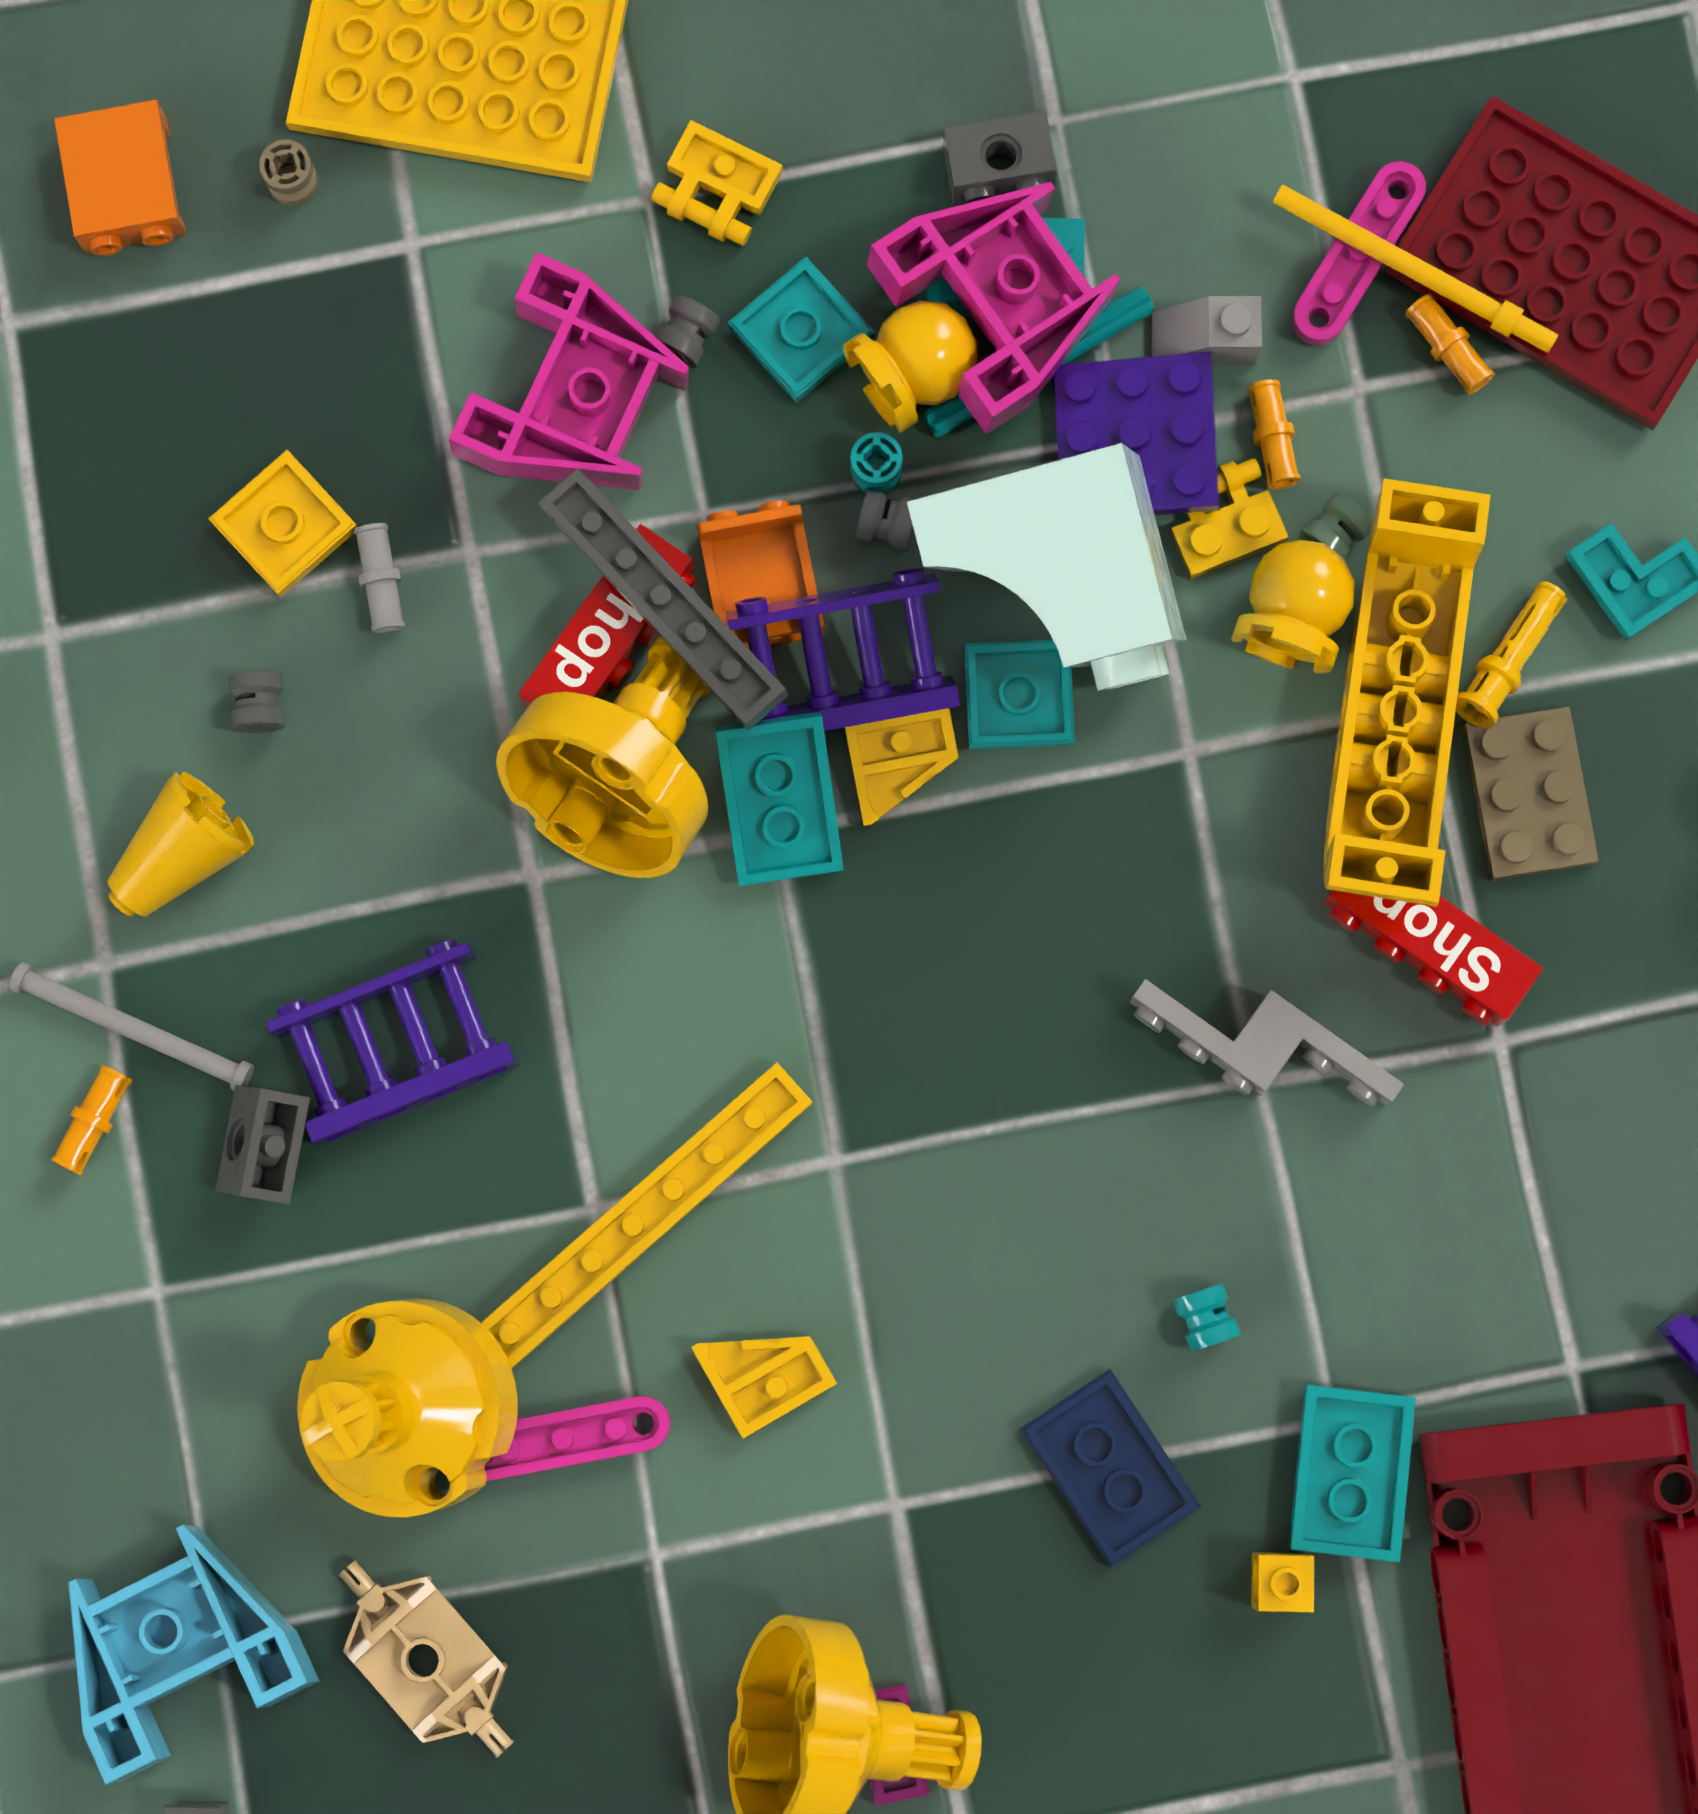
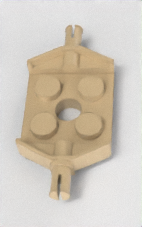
(467, 1674)

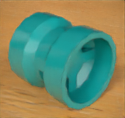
(876, 472)
(1207, 1317)

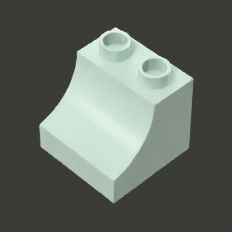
(1075, 548)

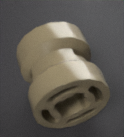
(293, 183)

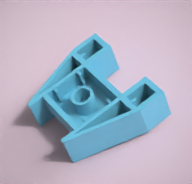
(167, 1636)

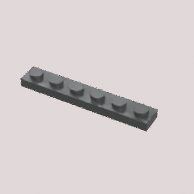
(663, 599)

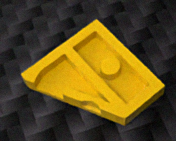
(897, 758)

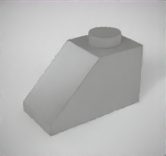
(1214, 324)

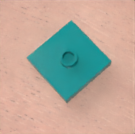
(799, 329)
(1018, 696)

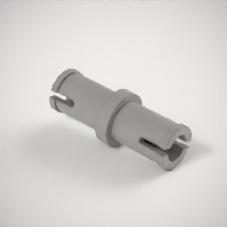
(379, 578)

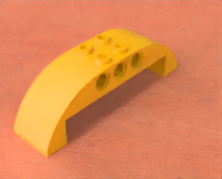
(1402, 693)

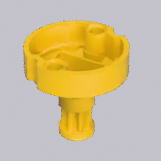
(609, 773)
(410, 1403)
(817, 1732)

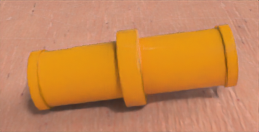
(1449, 344)
(1273, 434)
(91, 1120)

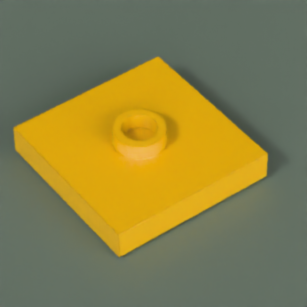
(283, 523)

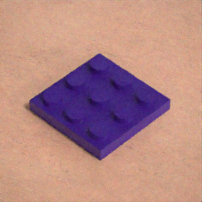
(1158, 411)

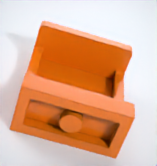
(119, 177)
(758, 557)

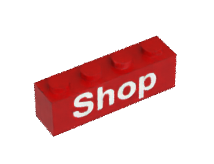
(601, 637)
(1446, 949)

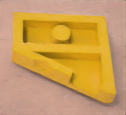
(764, 1377)

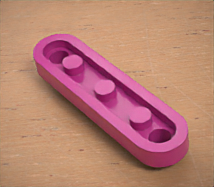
(1348, 271)
(580, 1436)

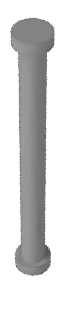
(26, 980)

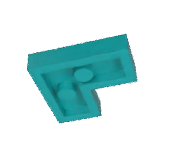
(1634, 592)

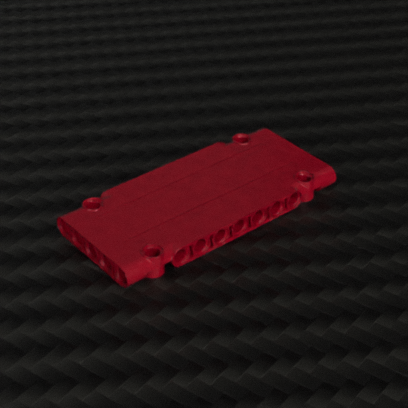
(1569, 1611)

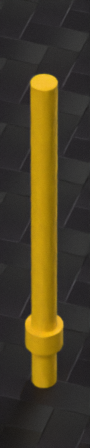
(1505, 317)

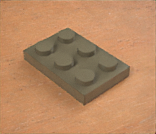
(1530, 794)

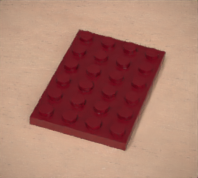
(1575, 250)

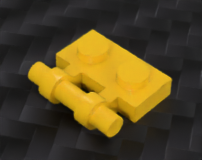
(724, 169)
(1233, 531)

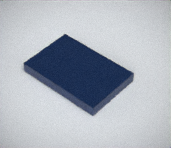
(1110, 1468)

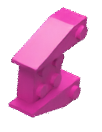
(1011, 283)
(584, 390)

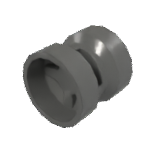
(687, 329)
(873, 522)
(256, 701)

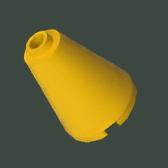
(176, 847)

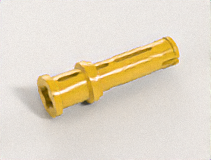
(1500, 672)

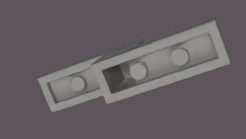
(1265, 1045)

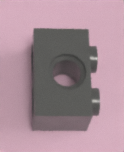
(1019, 137)
(262, 1144)

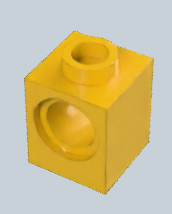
(1282, 1582)

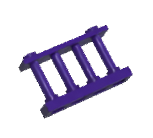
(876, 697)
(384, 1096)

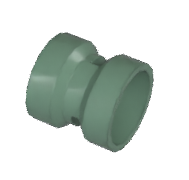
(1339, 525)

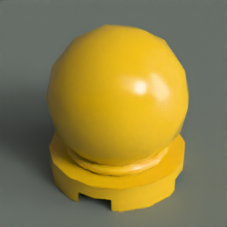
(914, 360)
(1297, 601)

